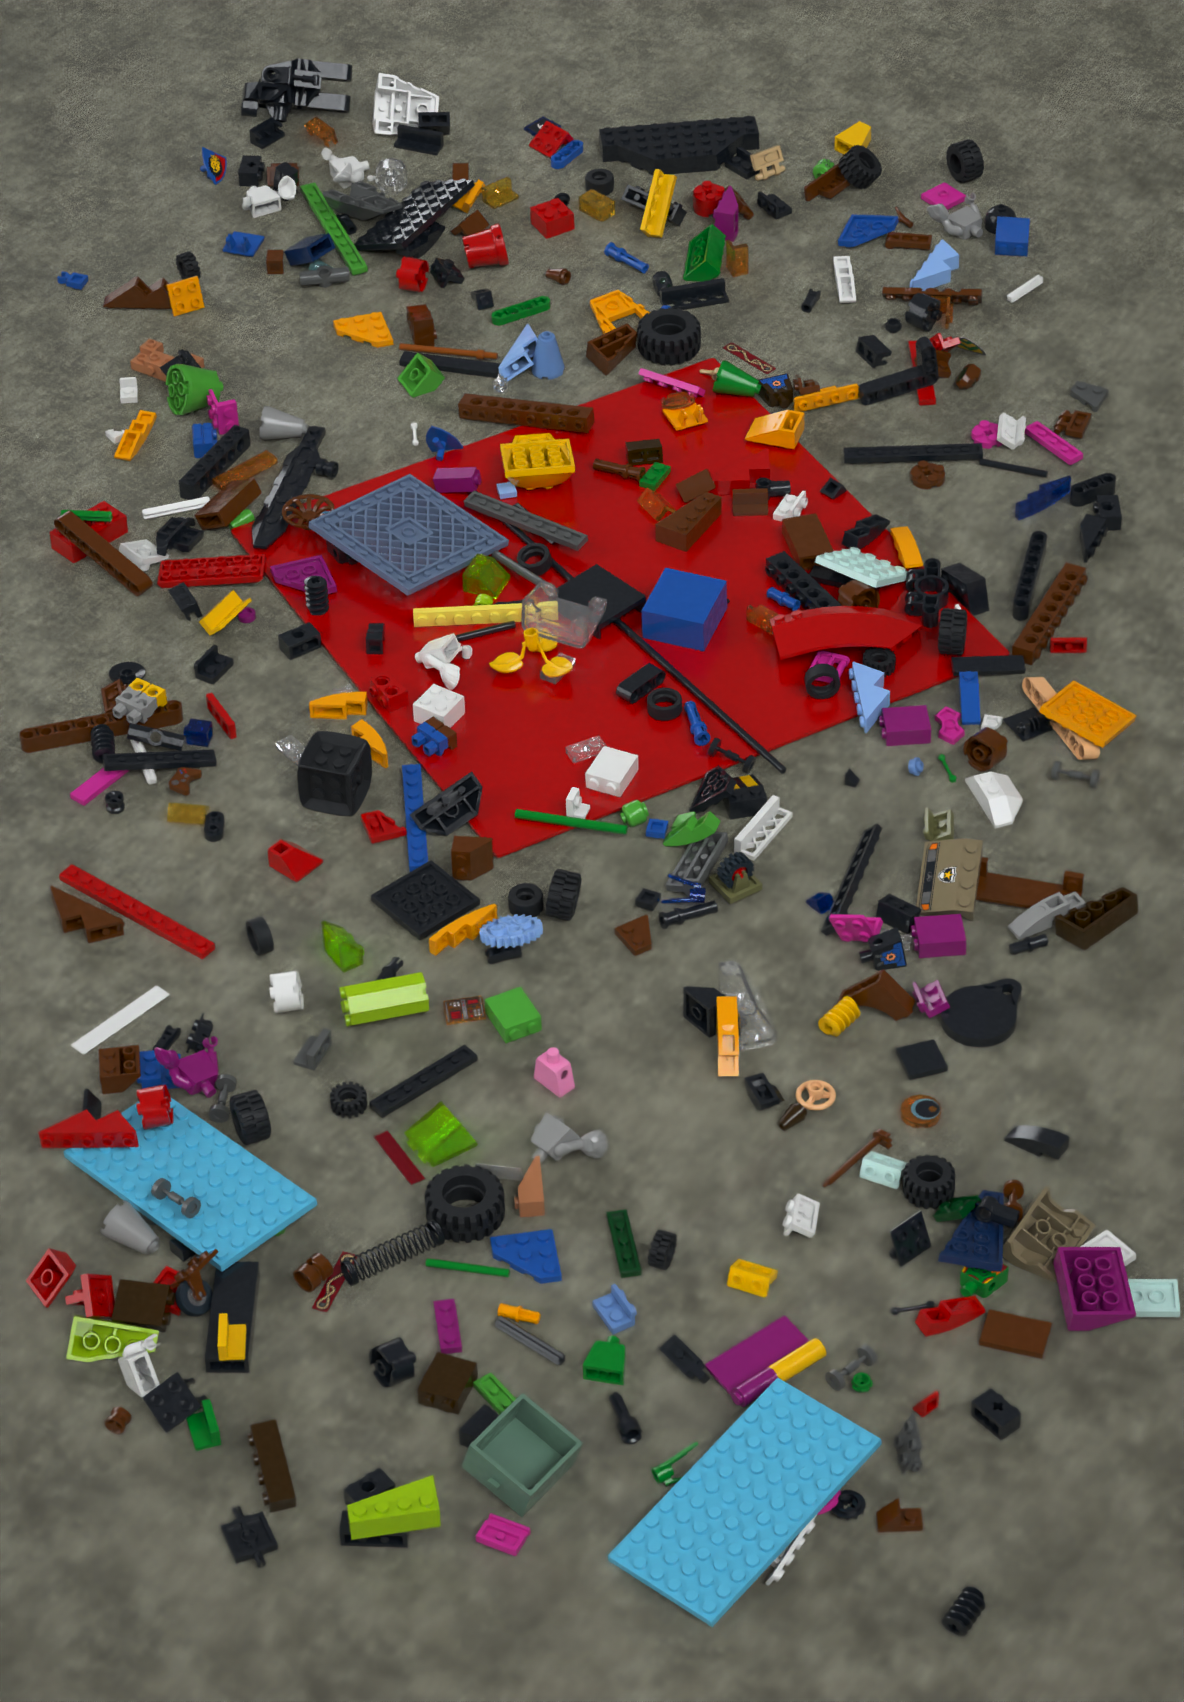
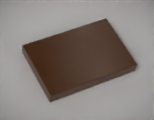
(1015, 1334)

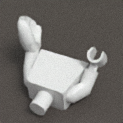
(345, 170)
(265, 200)
(440, 653)
(138, 1367)

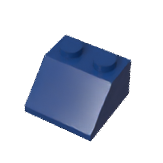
(1012, 236)

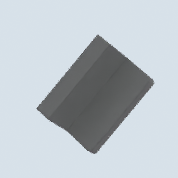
(314, 1050)

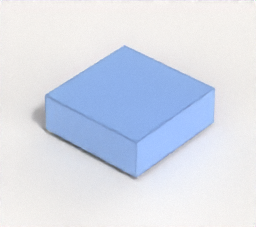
(506, 490)

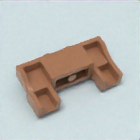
(152, 358)

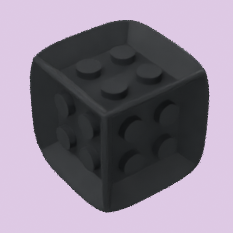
(334, 773)

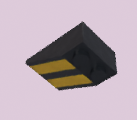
(747, 798)

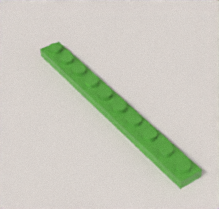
(333, 226)

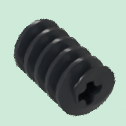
(316, 595)
(102, 742)
(964, 1611)

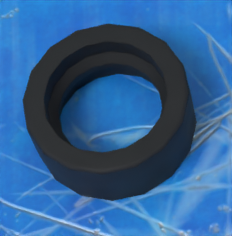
(531, 550)
(824, 691)
(662, 695)
(259, 935)

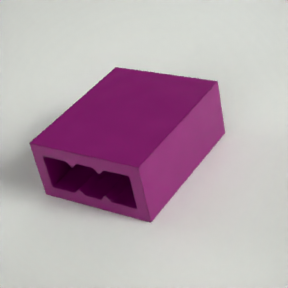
(905, 725)
(939, 936)

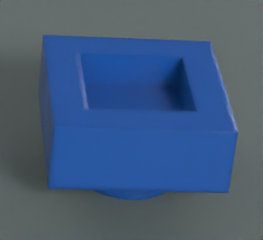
(657, 828)

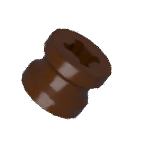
(118, 1420)

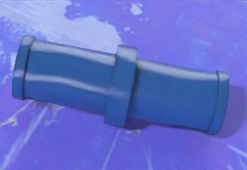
(783, 599)

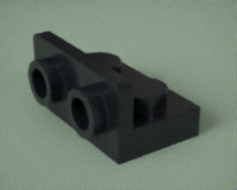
(741, 164)
(773, 205)
(212, 666)

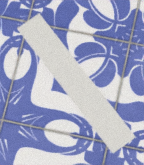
(120, 1020)

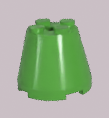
(190, 387)

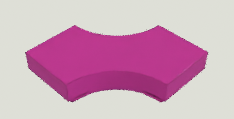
(950, 730)

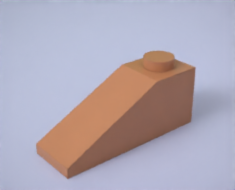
(530, 1192)

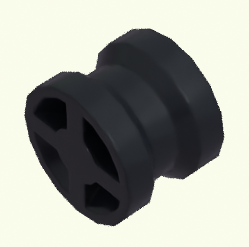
(114, 802)

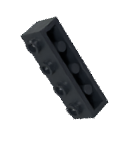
(638, 198)

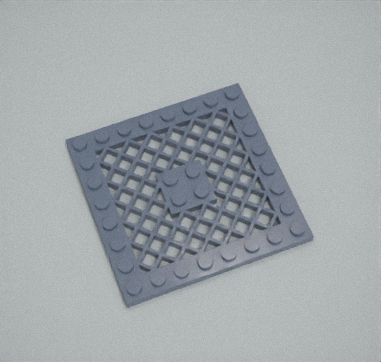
(408, 521)

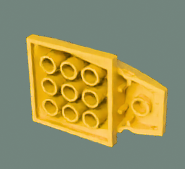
(537, 461)

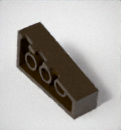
(1097, 919)
(272, 1466)

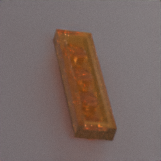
(246, 469)

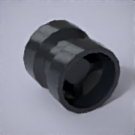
(327, 468)

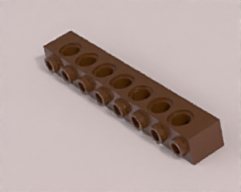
(526, 413)
(1050, 612)

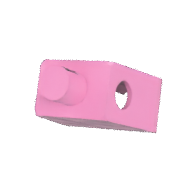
(554, 1072)

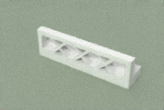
(756, 828)

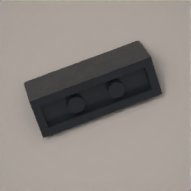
(419, 140)

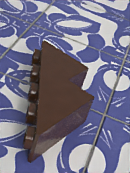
(138, 295)
(78, 914)

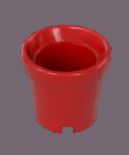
(486, 248)

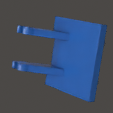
(243, 243)

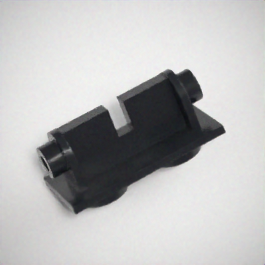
(201, 1028)

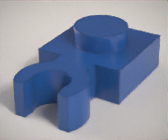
(74, 280)

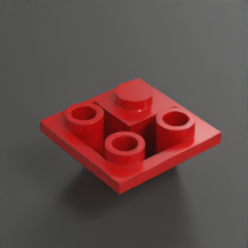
(292, 860)

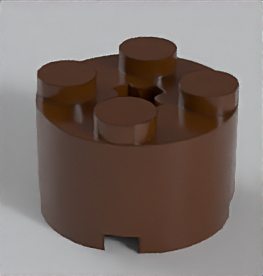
(858, 594)
(985, 749)

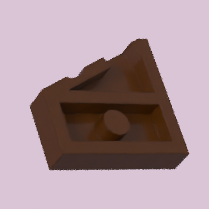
(635, 935)

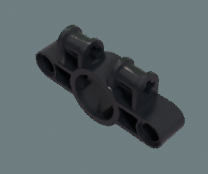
(926, 604)

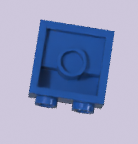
(153, 1072)

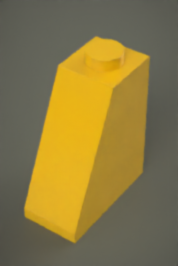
(855, 135)

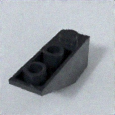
(1091, 534)

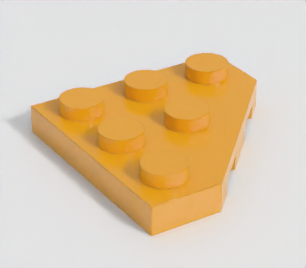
(366, 328)

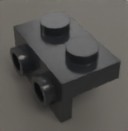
(445, 271)

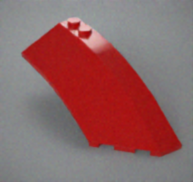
(841, 627)

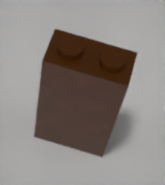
(228, 504)
(805, 539)

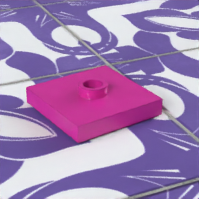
(943, 194)

